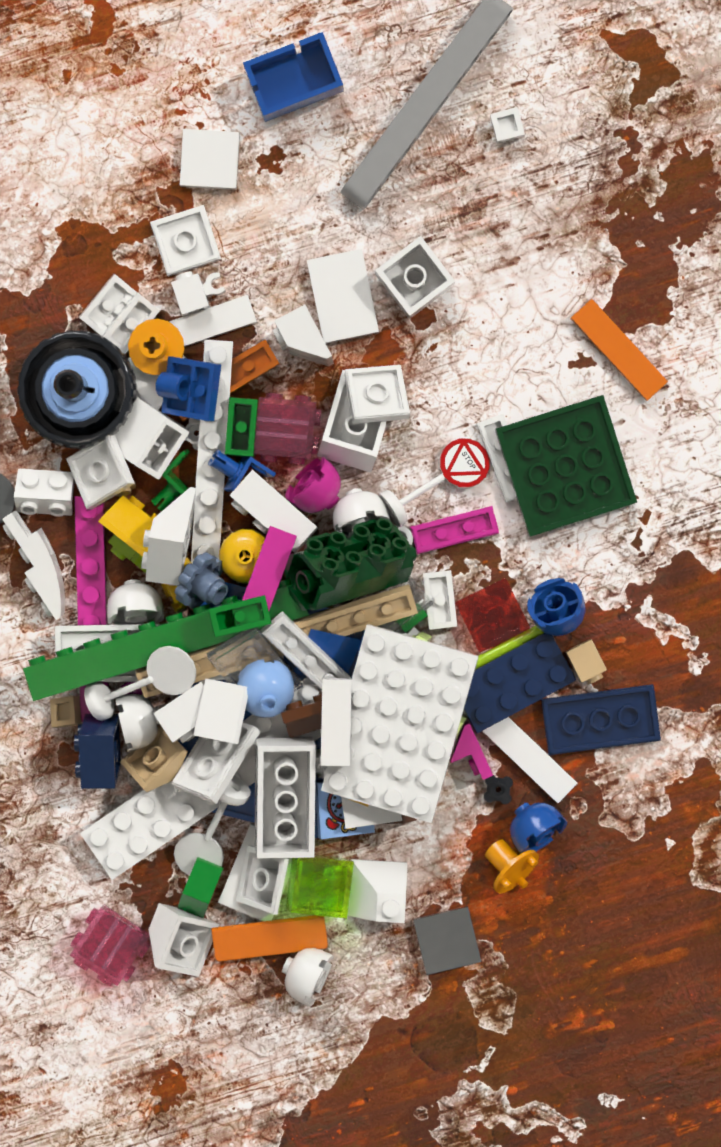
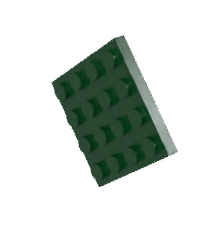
(566, 465)

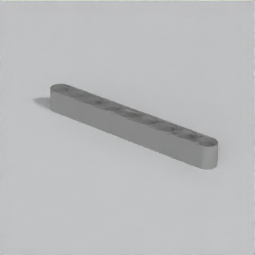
(426, 101)

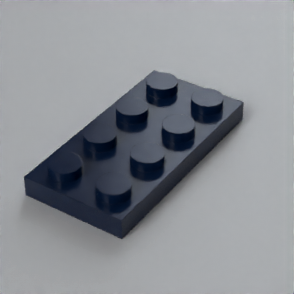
(516, 681)

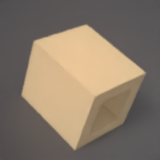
(586, 662)

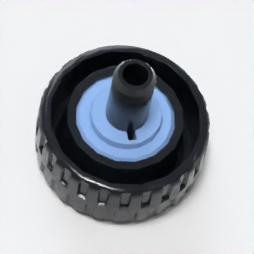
(75, 389)

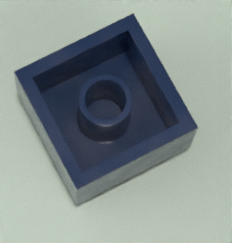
(98, 752)

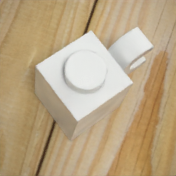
(192, 293)

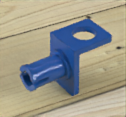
(236, 471)

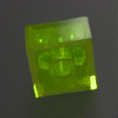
(320, 886)

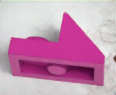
(468, 745)

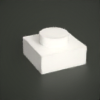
(507, 125)

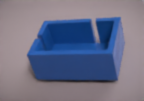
(293, 80)

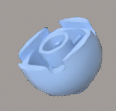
(268, 687)

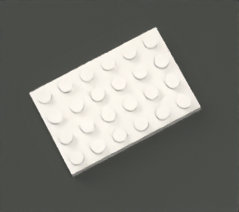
(402, 722)

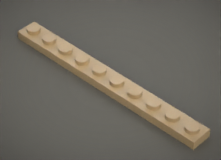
(337, 620)

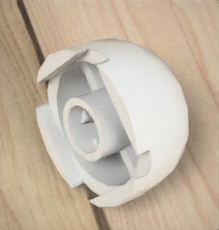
(356, 508)
(134, 604)
(137, 720)
(306, 974)

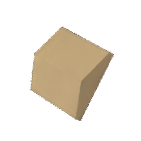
(156, 762)

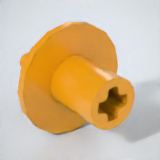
(153, 343)
(512, 867)

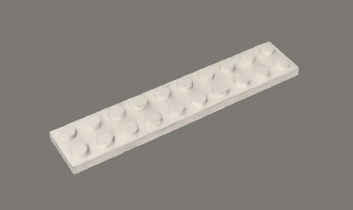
(165, 812)

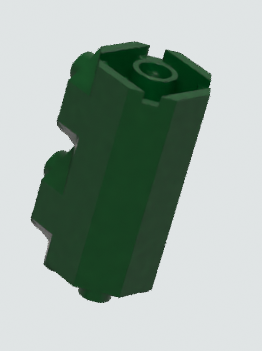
(350, 567)

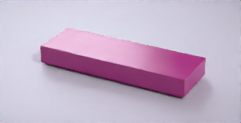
(454, 529)
(270, 565)

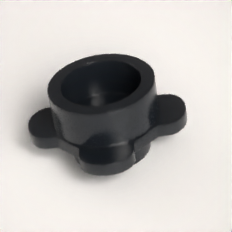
(494, 782)

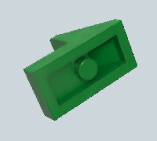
(239, 616)

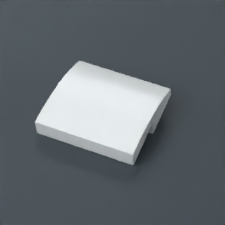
(117, 312)

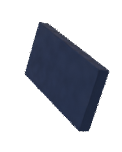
(600, 719)

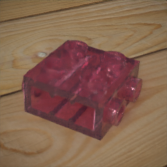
(286, 428)
(109, 945)

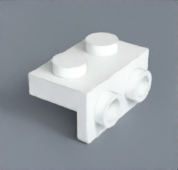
(44, 492)

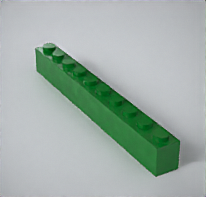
(132, 651)

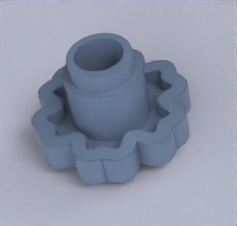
(201, 582)

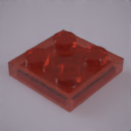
(492, 615)

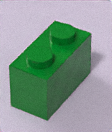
(241, 427)

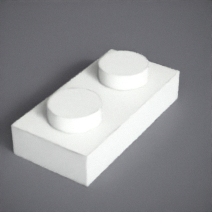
(440, 590)

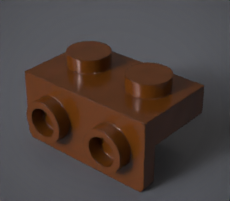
(303, 717)

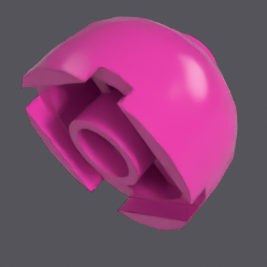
(316, 487)

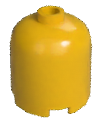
(230, 553)

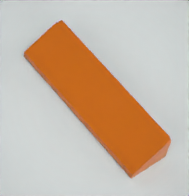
(269, 937)

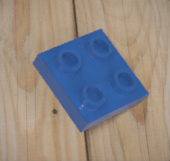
(189, 388)

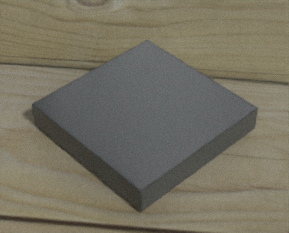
(447, 940)

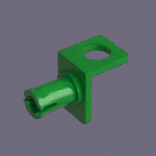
(174, 487)

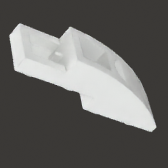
(45, 574)

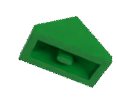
(200, 887)

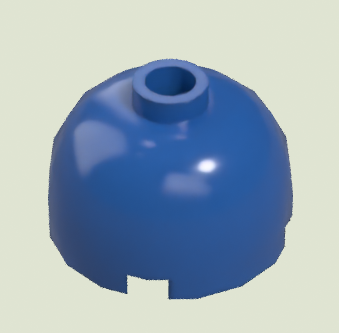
(557, 607)
(535, 826)

